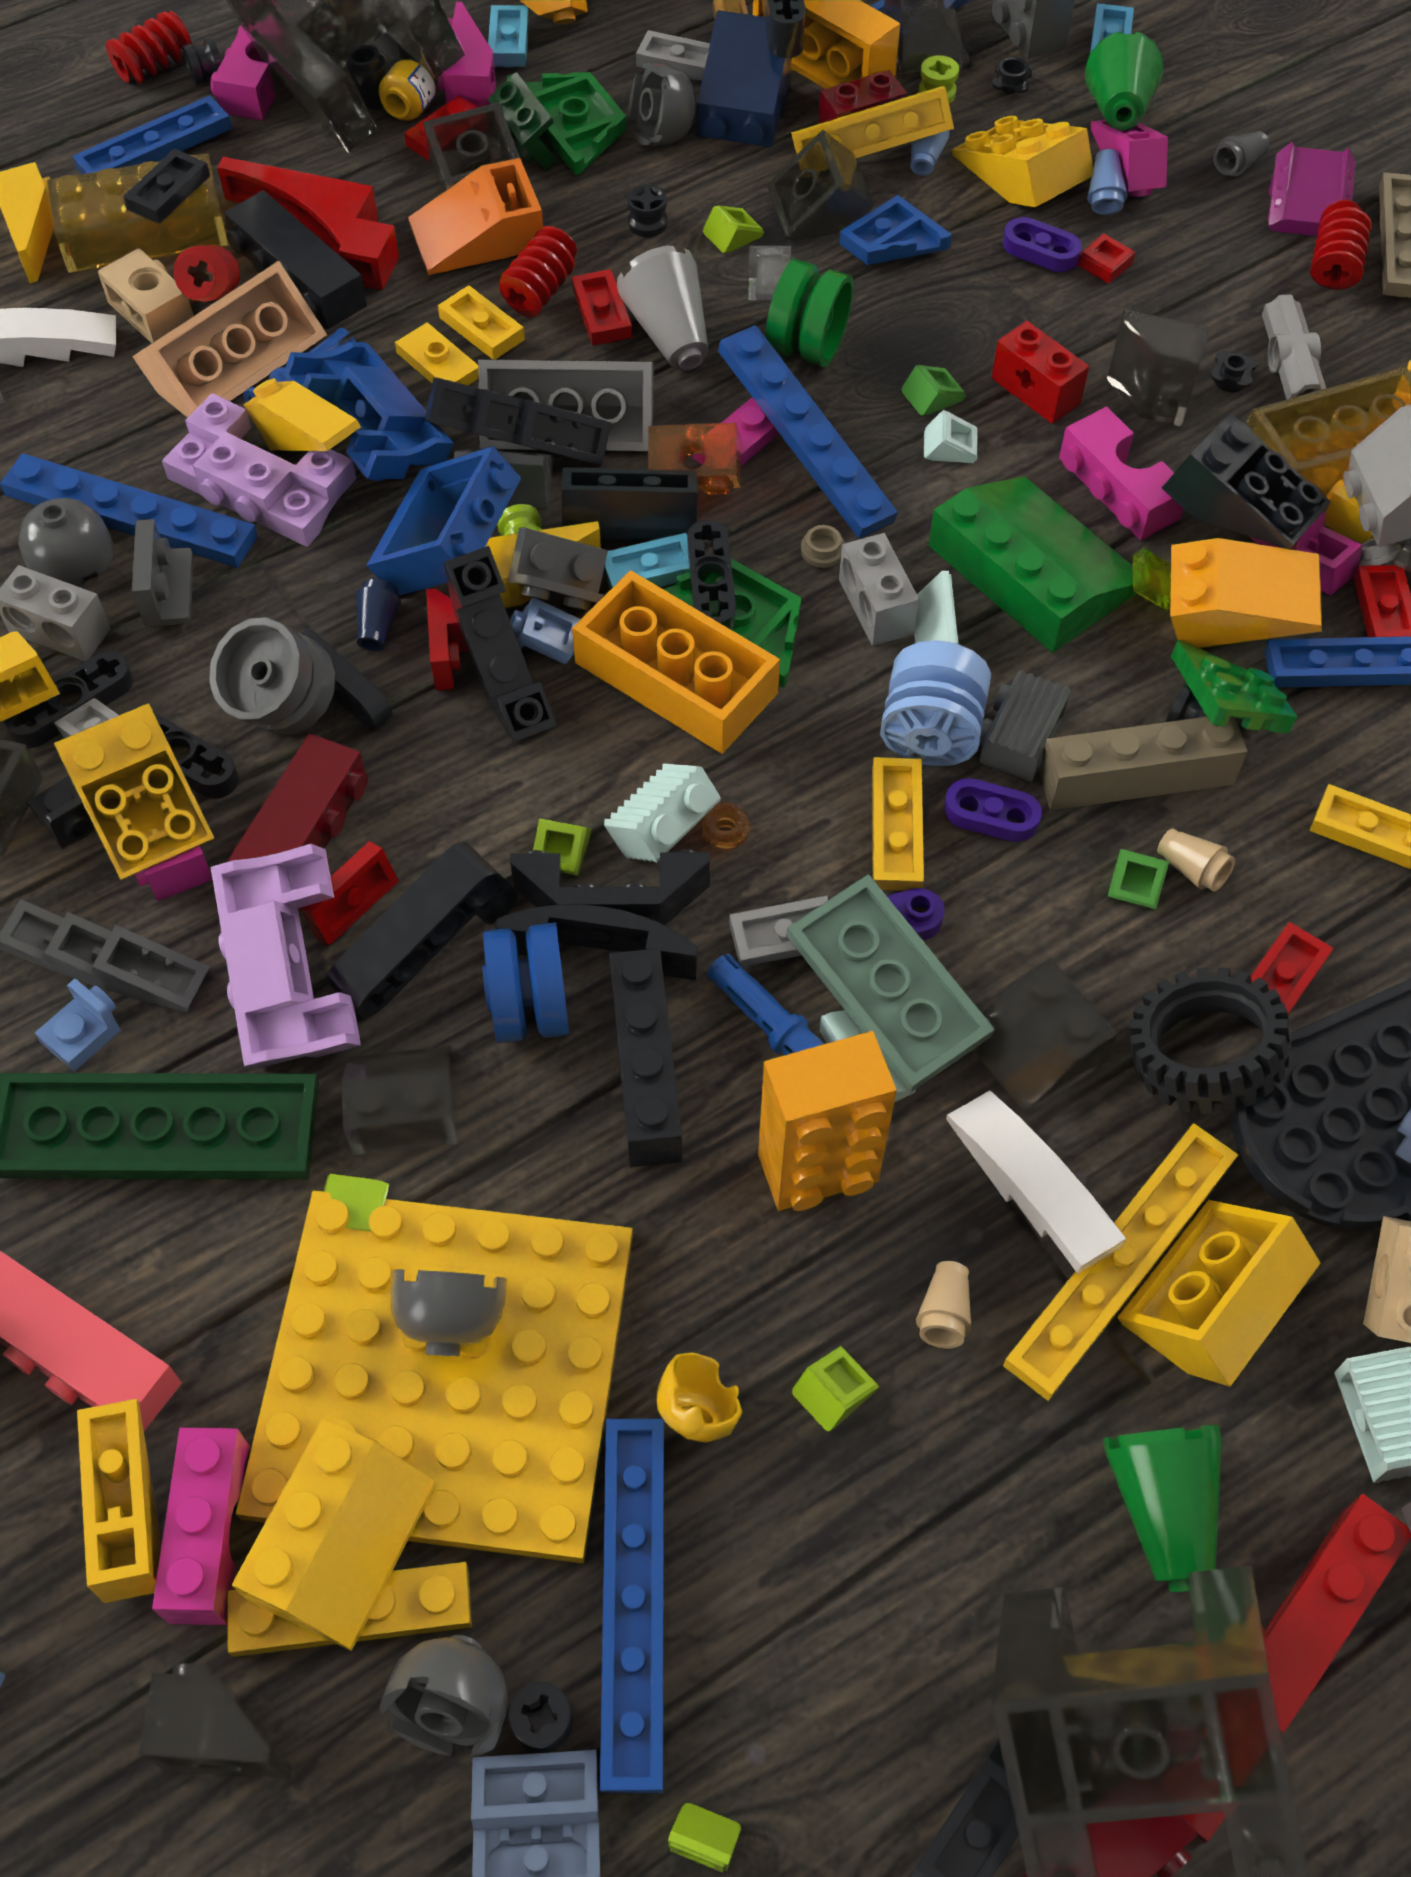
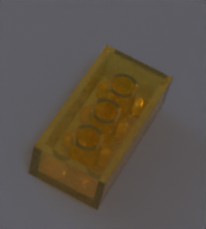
(98, 229)
(1324, 426)

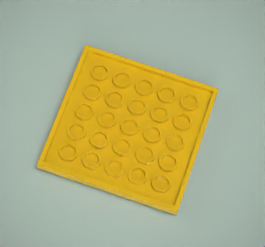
(502, 1427)

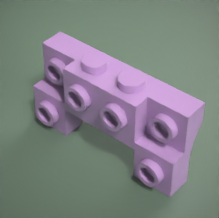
(253, 481)
(269, 959)

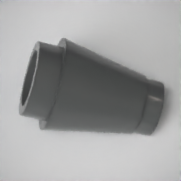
(1239, 152)

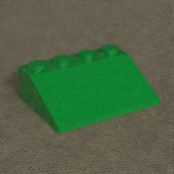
(1031, 558)

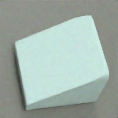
(950, 439)

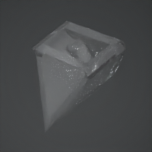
(765, 269)

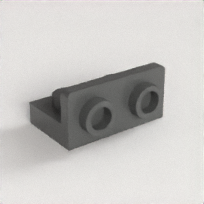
(557, 567)
(161, 577)

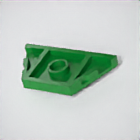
(582, 115)
(763, 611)
(1233, 691)

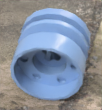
(936, 703)

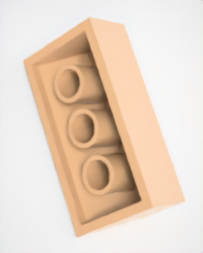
(231, 342)

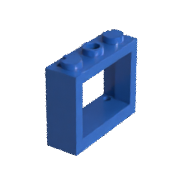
(478, 489)

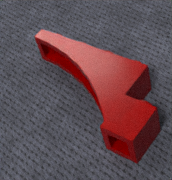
(331, 208)

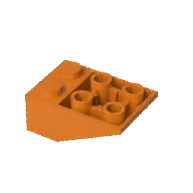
(478, 219)

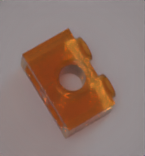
(718, 442)

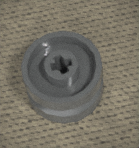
(272, 676)

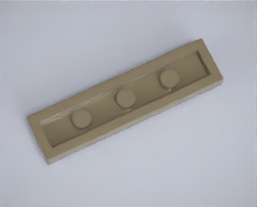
(1395, 233)

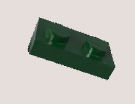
(525, 119)

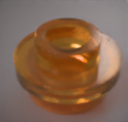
(725, 815)

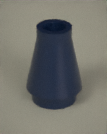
(376, 611)

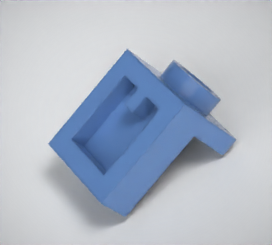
(545, 630)
(80, 1026)

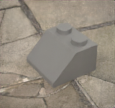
(1382, 479)

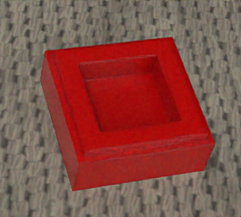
(1106, 258)

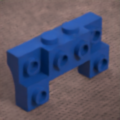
(389, 415)

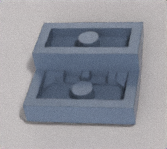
(536, 1815)

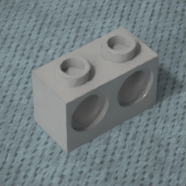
(878, 589)
(53, 613)

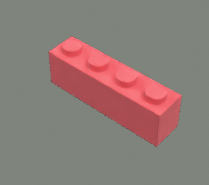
(76, 1347)

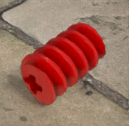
(148, 45)
(1341, 245)
(538, 271)
(195, 283)

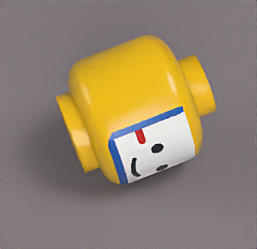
(406, 90)

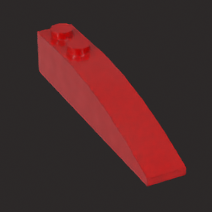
(1324, 1610)

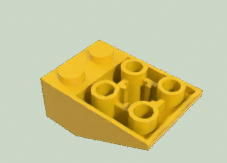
(1028, 158)
(134, 791)

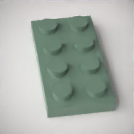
(890, 982)

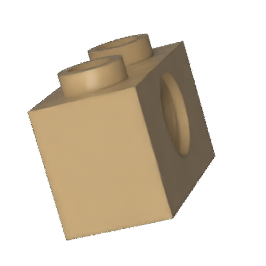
(145, 294)
(1390, 1288)

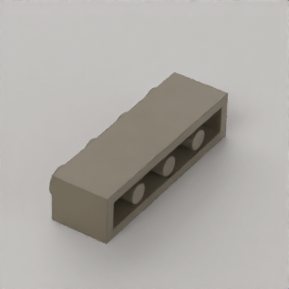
(1140, 762)

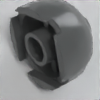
(662, 105)
(65, 540)
(446, 1309)
(446, 1696)

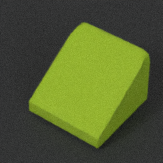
(731, 228)
(565, 839)
(359, 1196)
(833, 1388)
(704, 1837)

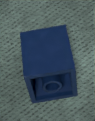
(742, 83)

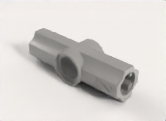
(1292, 348)

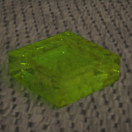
(1152, 578)

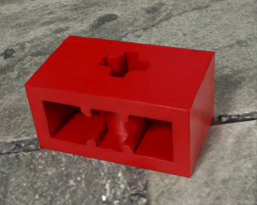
(1039, 372)

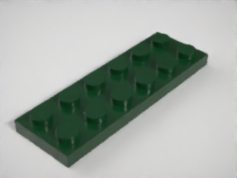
(157, 1125)

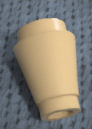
(1197, 859)
(946, 1307)

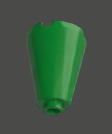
(1124, 77)
(1171, 1497)

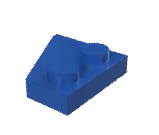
(894, 233)

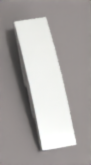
(54, 334)
(1037, 1180)

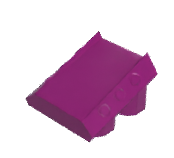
(1305, 185)

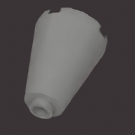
(667, 303)

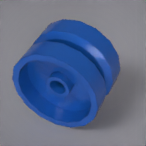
(524, 983)

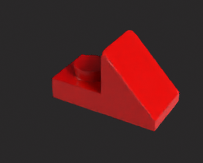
(444, 639)

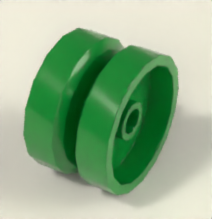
(809, 312)

